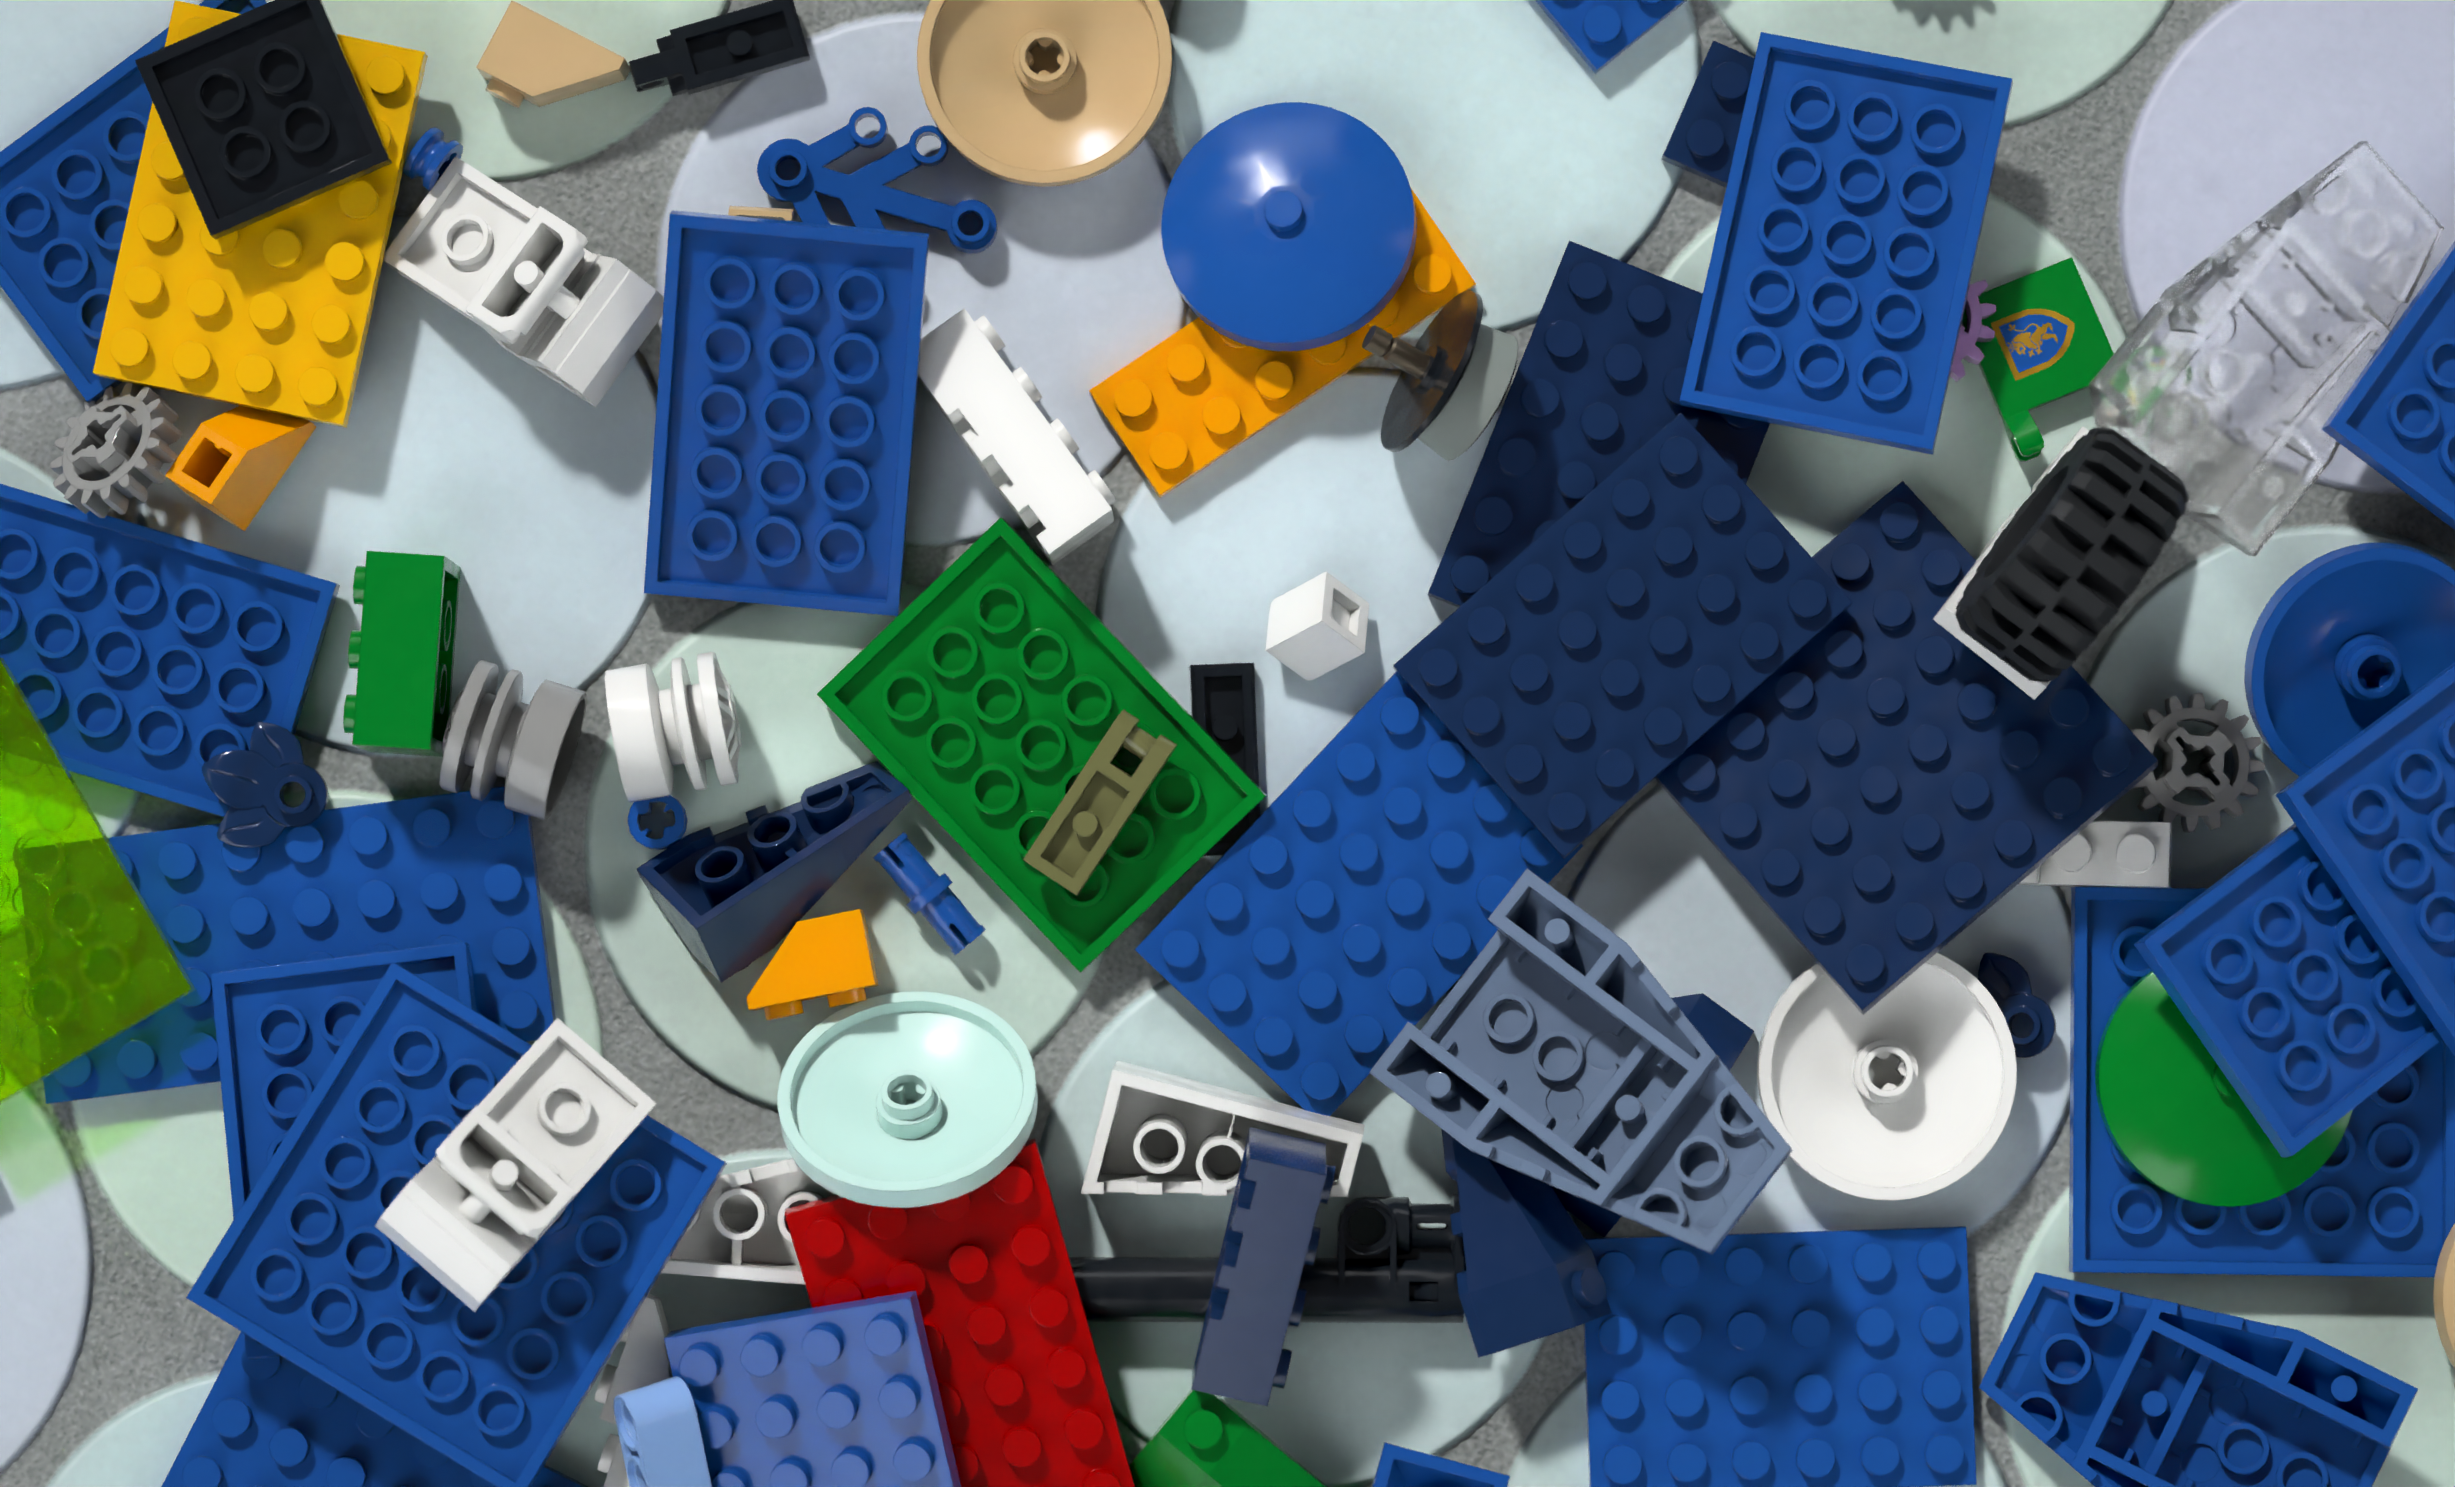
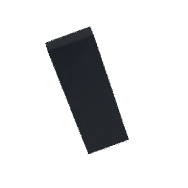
(1226, 710)

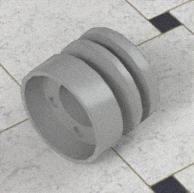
(512, 739)

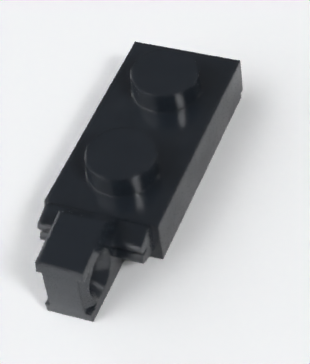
(724, 49)

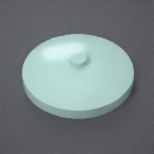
(907, 1099)

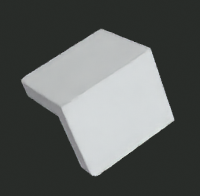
(1317, 626)

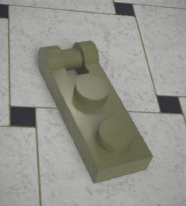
(1098, 805)

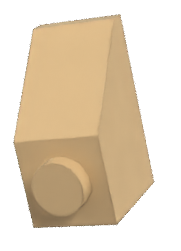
(544, 61)

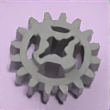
(116, 450)
(2214, 783)

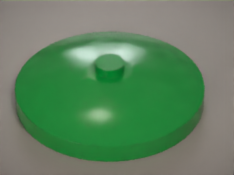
(2180, 1114)

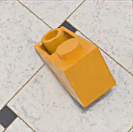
(238, 460)
(817, 960)

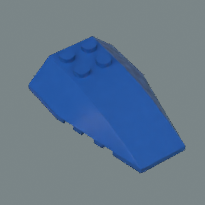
(2189, 1394)

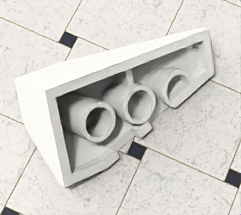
(744, 1226)

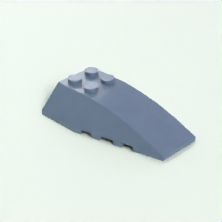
(1586, 1076)

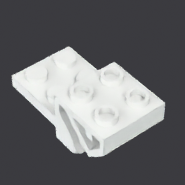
(526, 280)
(514, 1164)

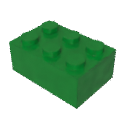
(403, 653)

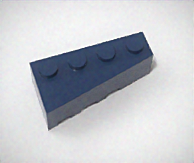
(1261, 1266)

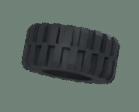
(2072, 555)

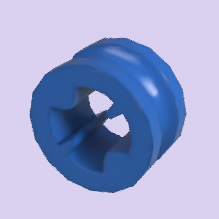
(431, 157)
(670, 834)

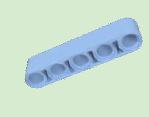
(661, 1436)

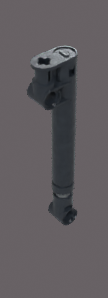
(1394, 1280)

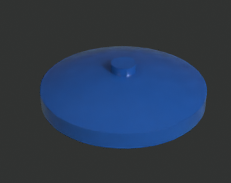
(1289, 226)
(2346, 646)

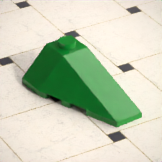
(1214, 1446)

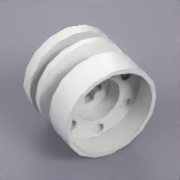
(672, 726)

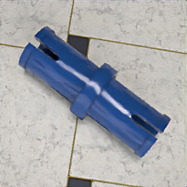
(929, 893)

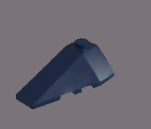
(1522, 1255)

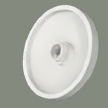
(1890, 1095)

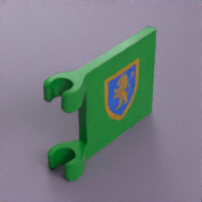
(2041, 348)

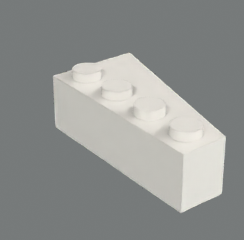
(1011, 437)
(1191, 1136)

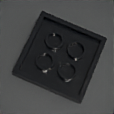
(263, 113)

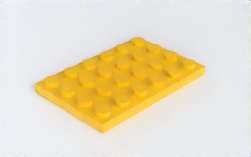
(272, 308)

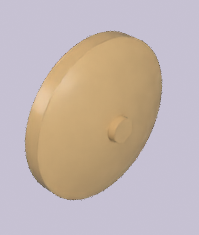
(1044, 84)

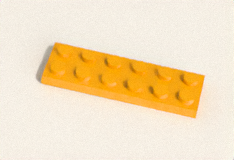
(1210, 394)

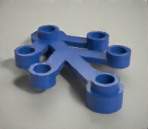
(865, 189)

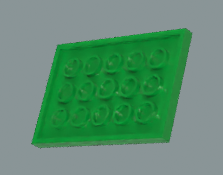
(992, 710)

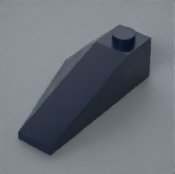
(751, 884)

